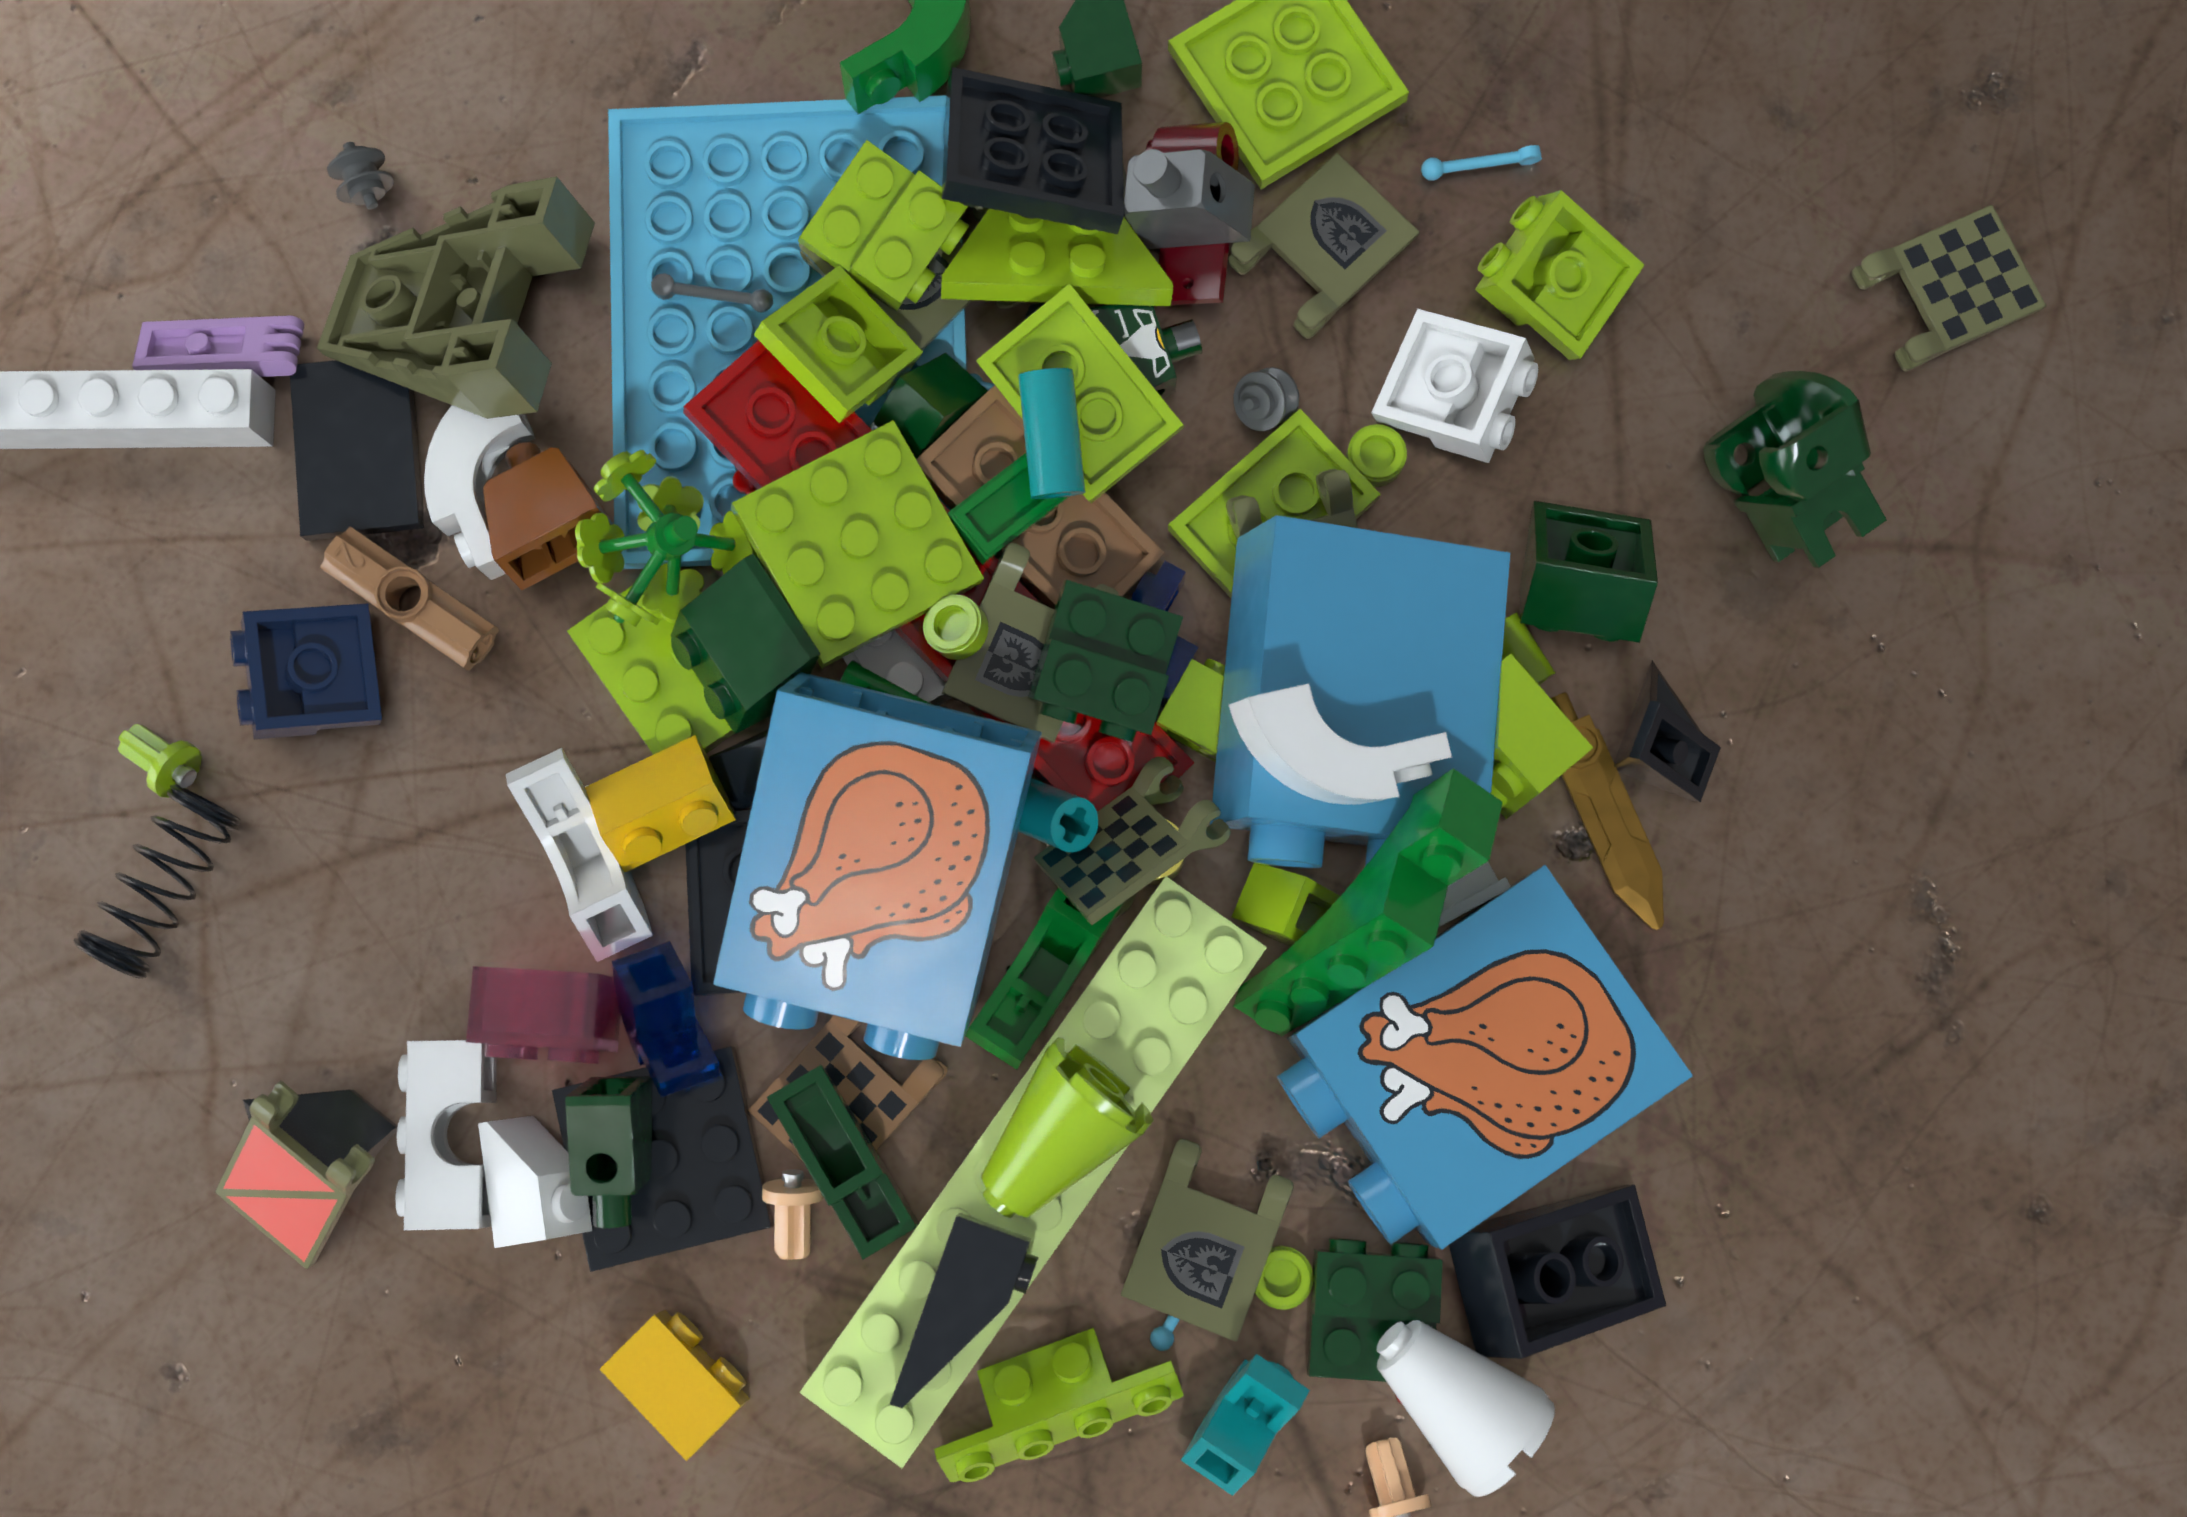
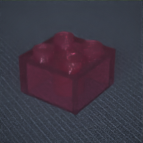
(536, 1009)

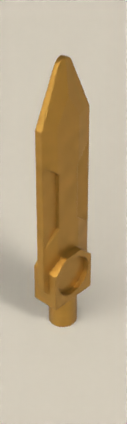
(1613, 823)

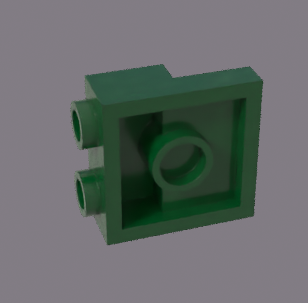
(1105, 660)
(1361, 1297)

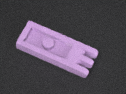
(254, 343)

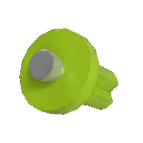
(163, 761)

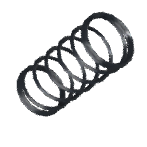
(125, 958)

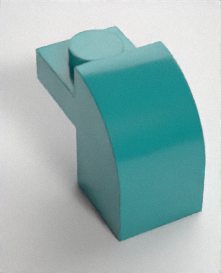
(1244, 1423)

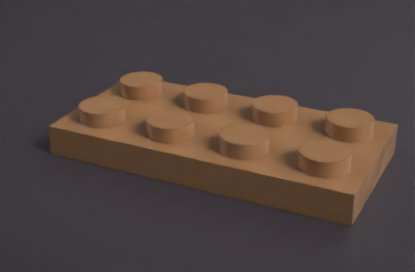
(1074, 541)

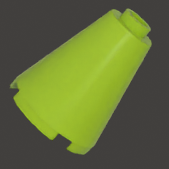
(1060, 1131)

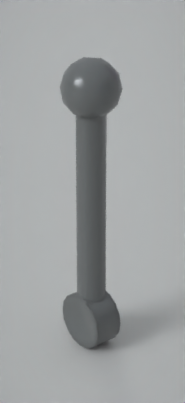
(665, 288)

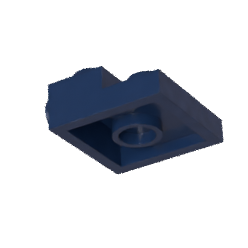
(306, 670)

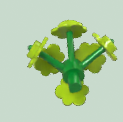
(670, 532)

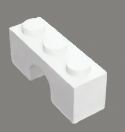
(437, 1185)

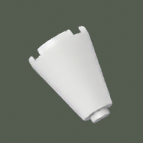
(1464, 1404)

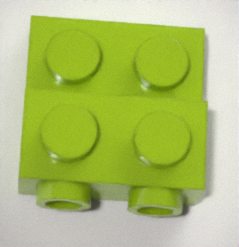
(885, 226)
(1558, 273)
(839, 344)

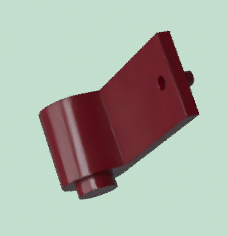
(1199, 266)

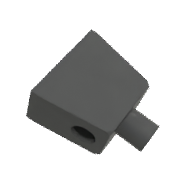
(1187, 199)

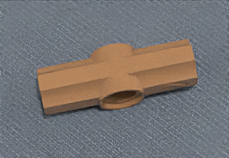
(383, 579)

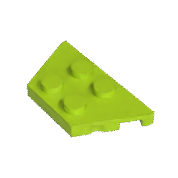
(1038, 257)

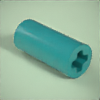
(1051, 433)
(1058, 817)

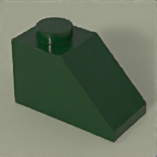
(1097, 49)

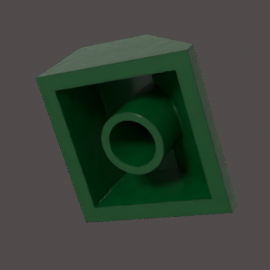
(1588, 572)
(742, 644)

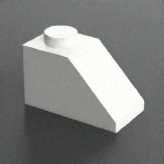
(529, 1183)

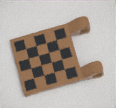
(865, 1085)

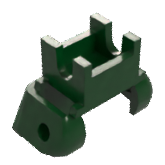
(1810, 450)

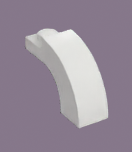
(457, 468)
(1310, 758)
(596, 889)

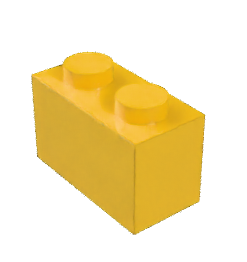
(659, 804)
(676, 1382)

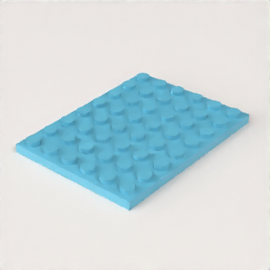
(722, 206)

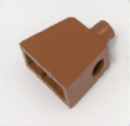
(536, 513)

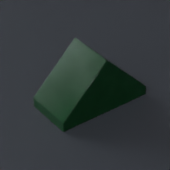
(929, 401)

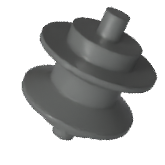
(360, 173)
(1266, 398)

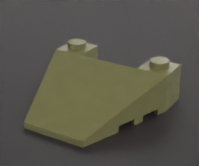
(448, 302)

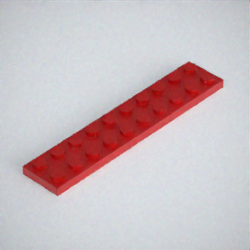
(775, 426)

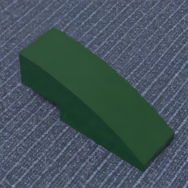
(843, 1161)

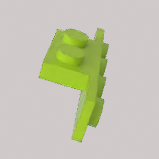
(1051, 1399)

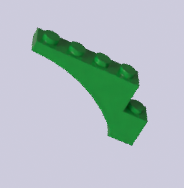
(1385, 912)

